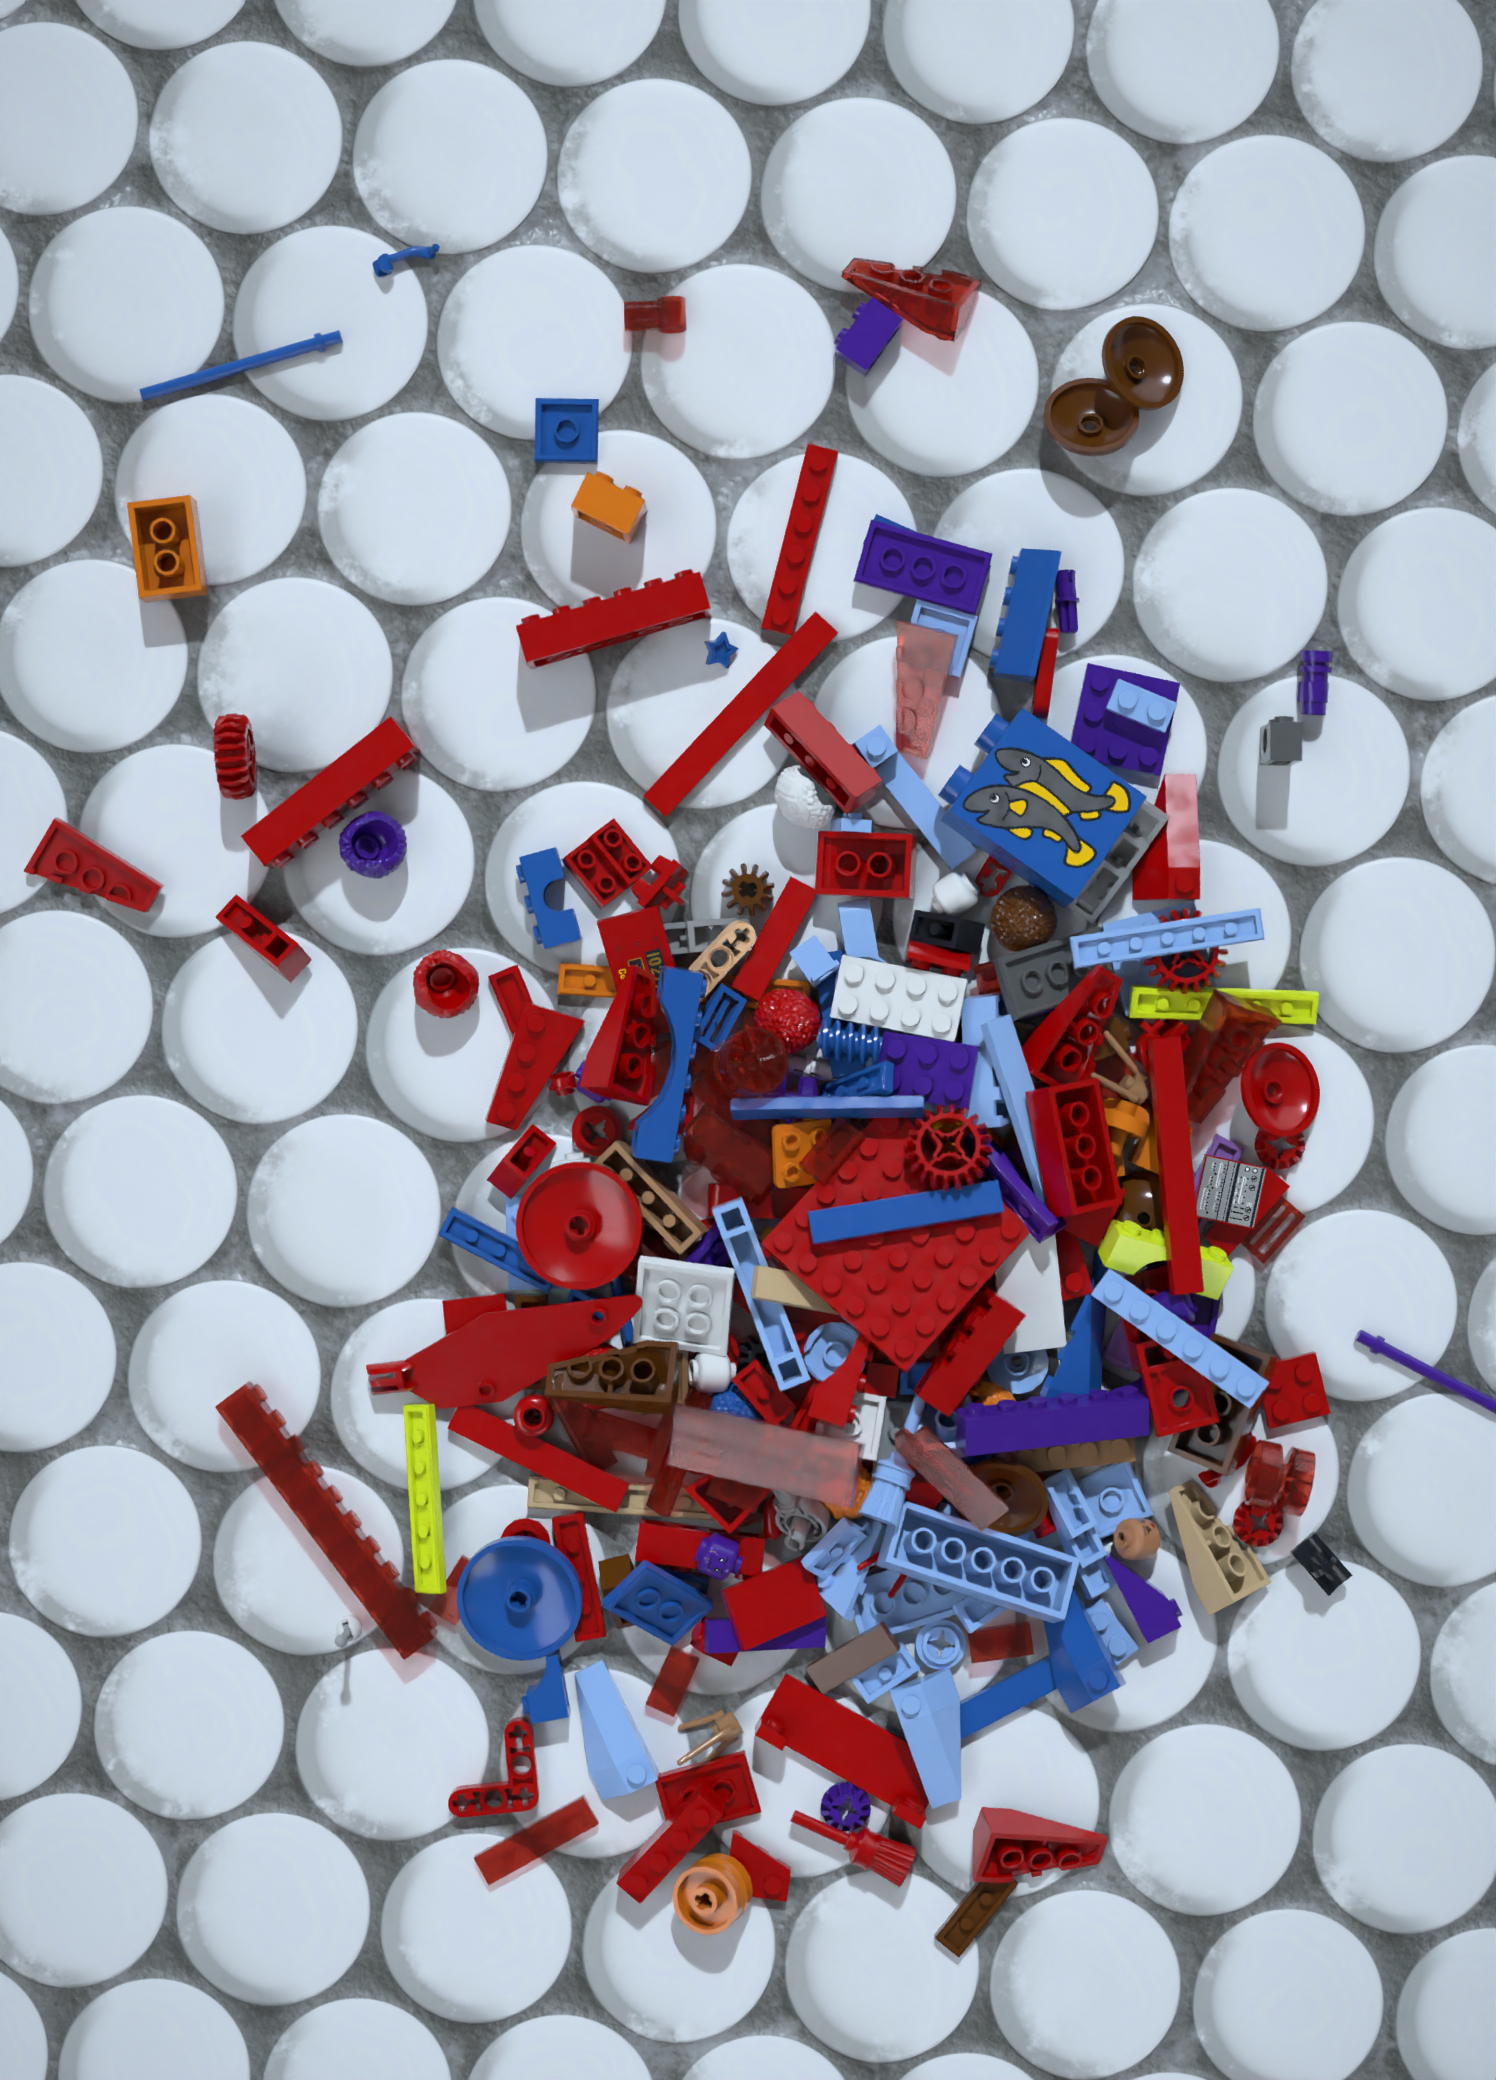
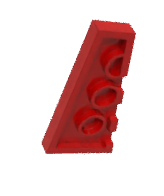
(82, 863)
(532, 1056)

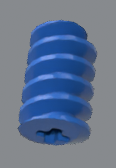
(849, 1042)

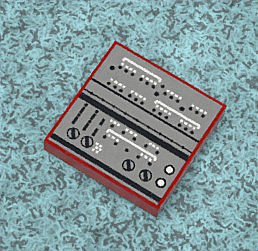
(1230, 1191)

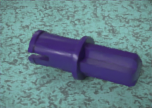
(1067, 601)

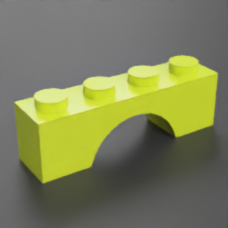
(1130, 1247)

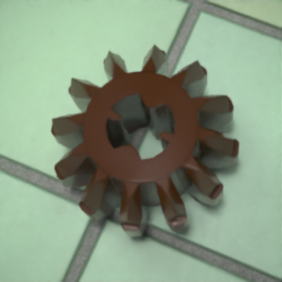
(748, 879)

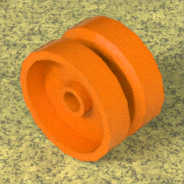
(712, 1893)

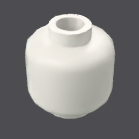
(955, 894)
(711, 1373)

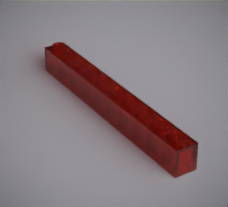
(327, 1519)

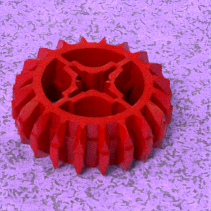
(235, 756)
(1167, 973)
(970, 1166)

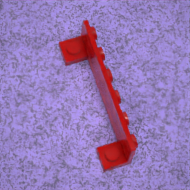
(845, 1745)

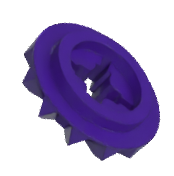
(836, 1796)

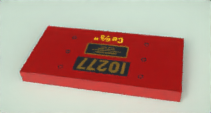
(641, 941)

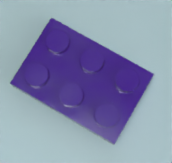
(931, 1068)

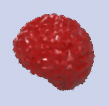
(445, 984)
(790, 1017)

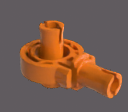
(1125, 1121)

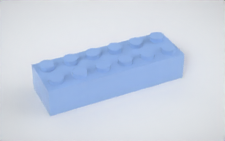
(979, 1563)

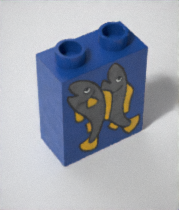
(1040, 805)

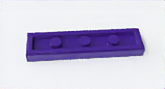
(722, 1638)

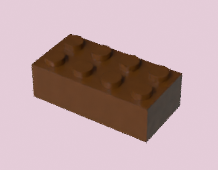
(1221, 1443)

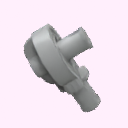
(808, 1522)

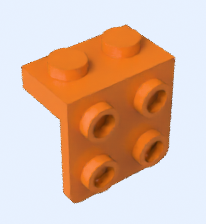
(790, 1146)

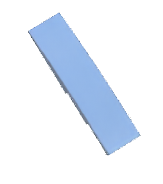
(1077, 1533)

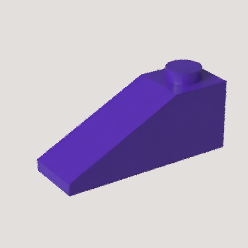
(1147, 1603)

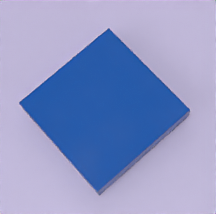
(566, 430)

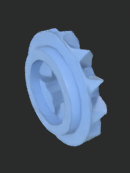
(950, 1654)

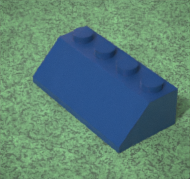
(1026, 614)

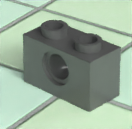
(1281, 742)

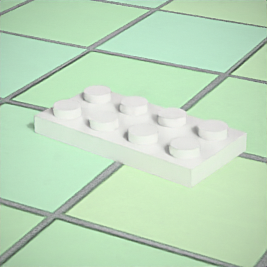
(898, 998)

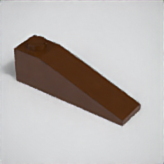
(628, 1379)

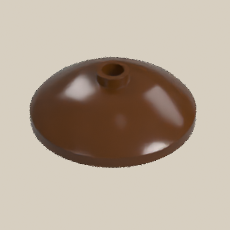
(1142, 363)
(1089, 418)
(1141, 1196)
(1019, 1489)

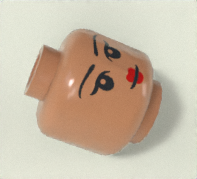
(1137, 1539)

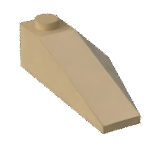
(1216, 1560)

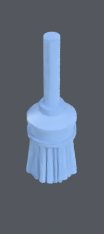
(892, 1478)

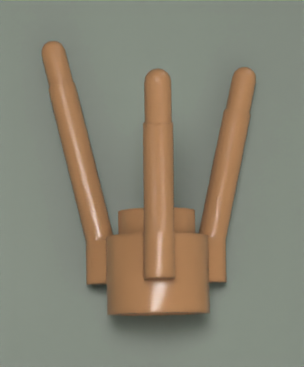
(1130, 1088)
(726, 1731)

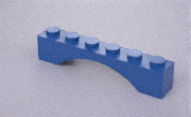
(657, 1128)

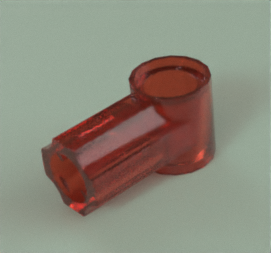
(664, 315)

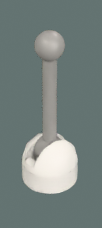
(351, 1629)

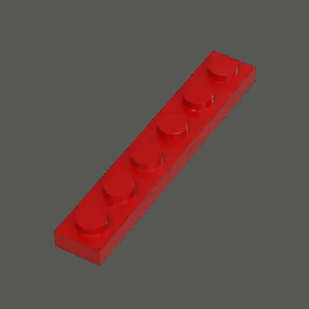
(799, 539)

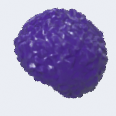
(373, 844)

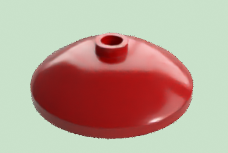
(1290, 1086)

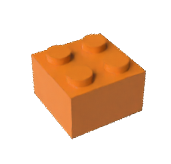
(609, 506)

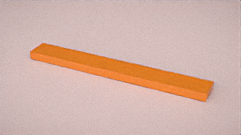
(598, 982)

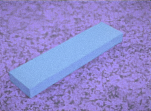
(924, 810)

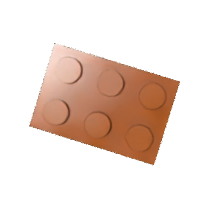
(167, 548)

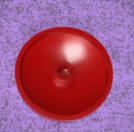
(579, 1225)

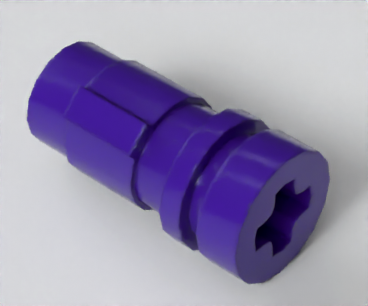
(1314, 684)

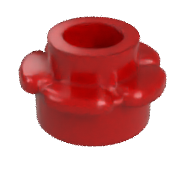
(563, 1083)

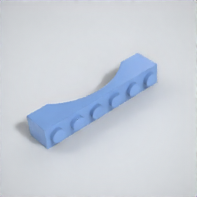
(768, 1316)
(1179, 1338)

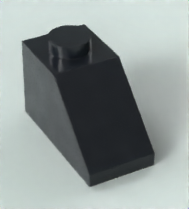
(947, 931)

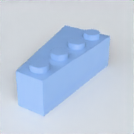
(987, 1096)

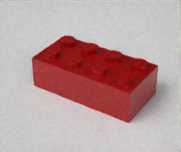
(1073, 1147)

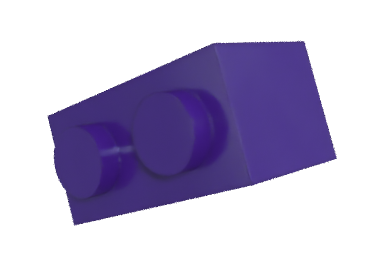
(868, 335)

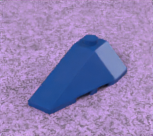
(1082, 1357)
(1080, 1658)

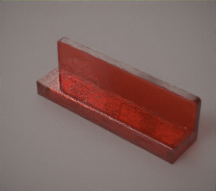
(950, 1476)

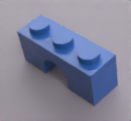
(538, 873)

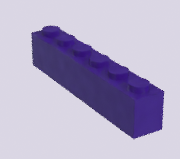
(1052, 1421)

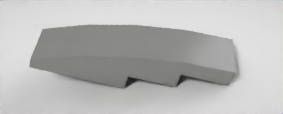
(1119, 861)
(698, 935)

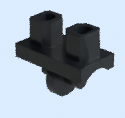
(1321, 1563)

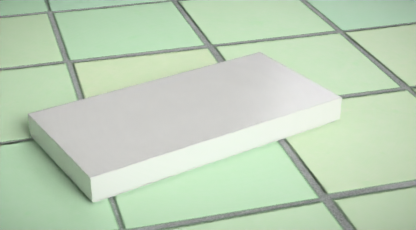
(1033, 1285)

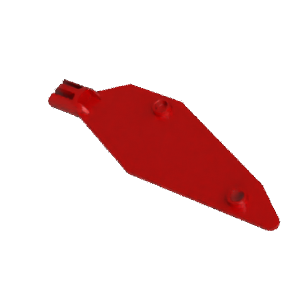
(502, 1352)

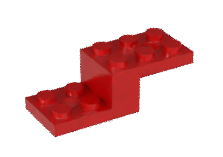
(1165, 1372)

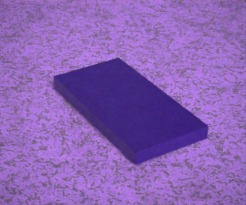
(922, 567)

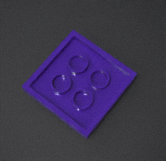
(1112, 737)

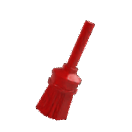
(866, 1848)

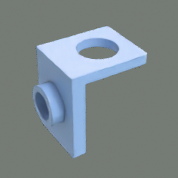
(814, 961)

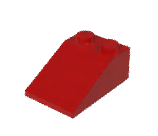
(866, 865)

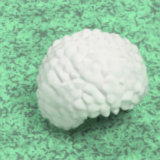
(803, 798)

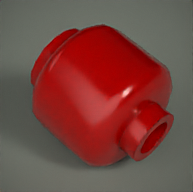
(527, 1423)

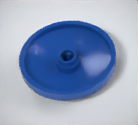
(520, 1598)

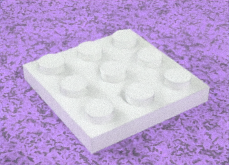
(684, 1304)

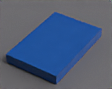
(658, 1603)

